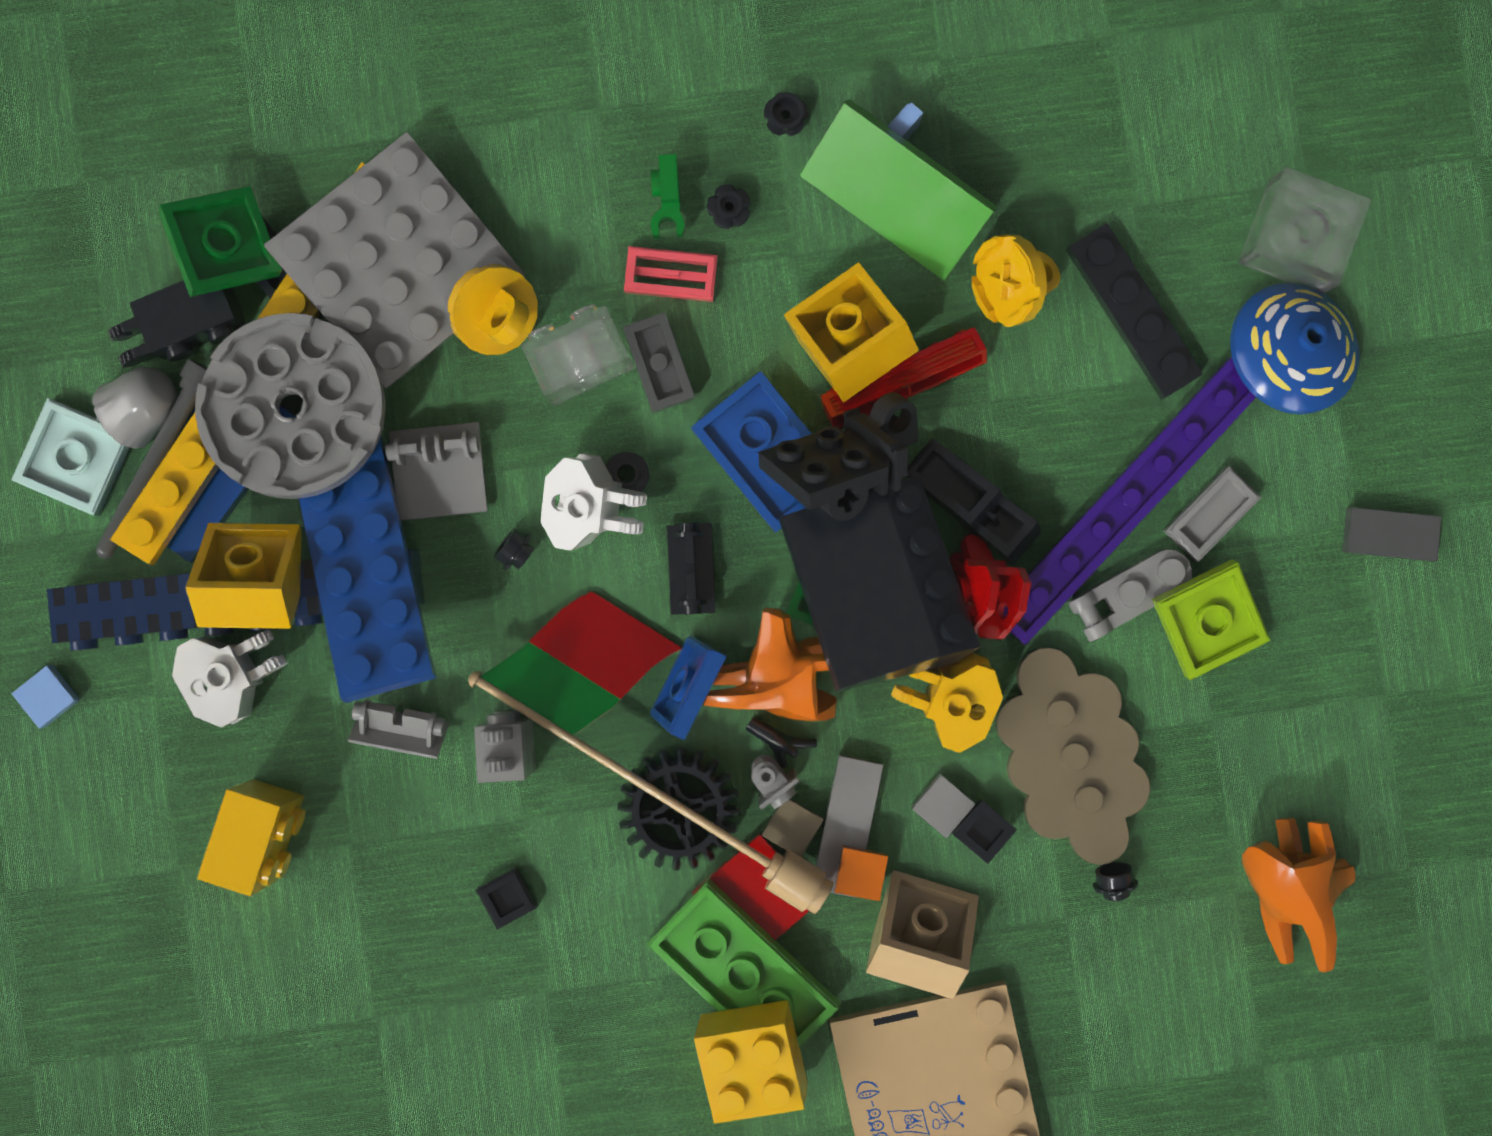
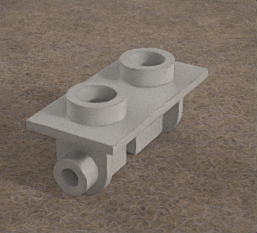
(403, 732)
(772, 782)

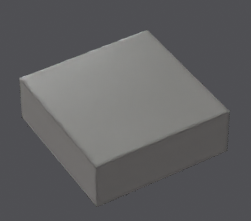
(942, 805)

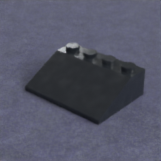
(880, 588)

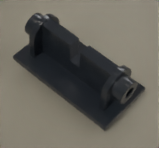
(691, 568)

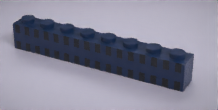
(158, 606)

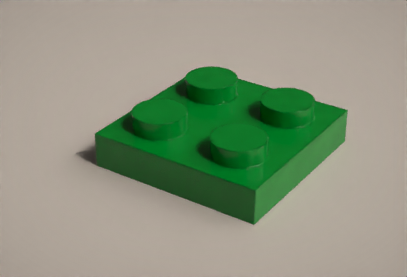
(219, 240)

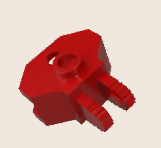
(990, 587)

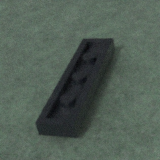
(1134, 311)

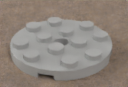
(243, 394)

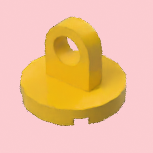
(1012, 279)
(492, 309)

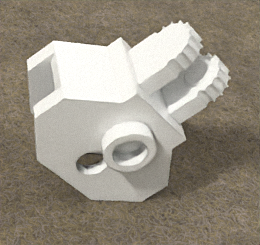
(586, 503)
(226, 673)

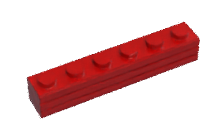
(914, 375)

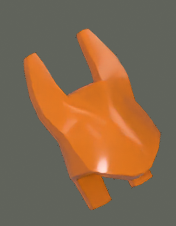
(777, 676)
(1299, 888)

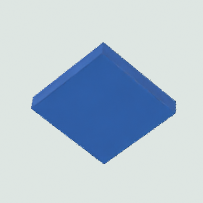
(687, 686)

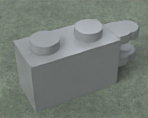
(504, 747)

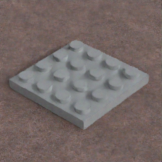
(387, 256)

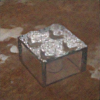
(1304, 230)
(577, 354)

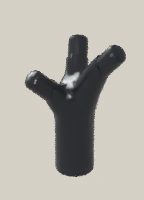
(778, 741)

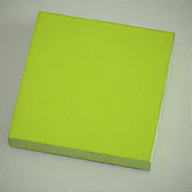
(1211, 619)

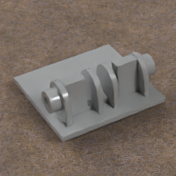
(438, 471)

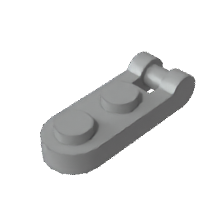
(1130, 591)

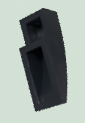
(974, 502)

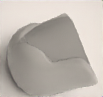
(135, 405)

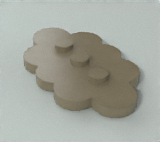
(1072, 755)

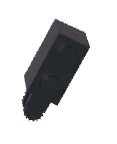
(177, 323)

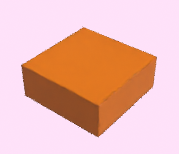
(861, 873)

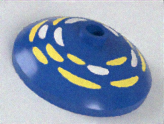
(1279, 359)

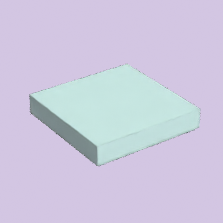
(70, 458)

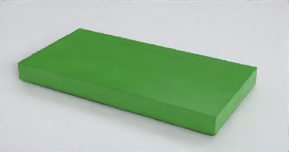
(897, 190)
(738, 962)

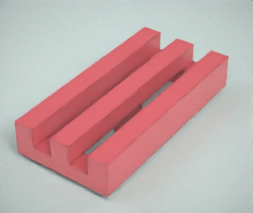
(670, 291)

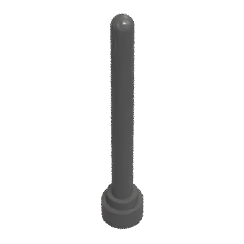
(192, 375)

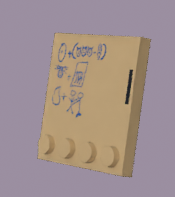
(936, 1067)

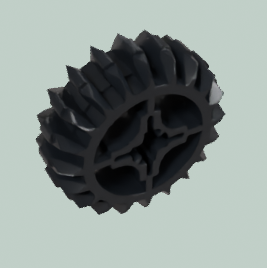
(657, 815)

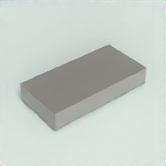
(1212, 514)

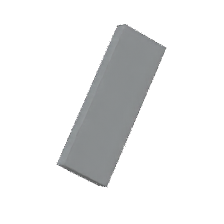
(848, 811)

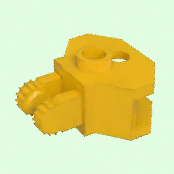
(958, 700)

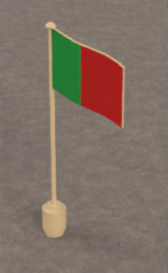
(579, 672)

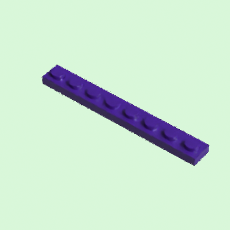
(1132, 496)

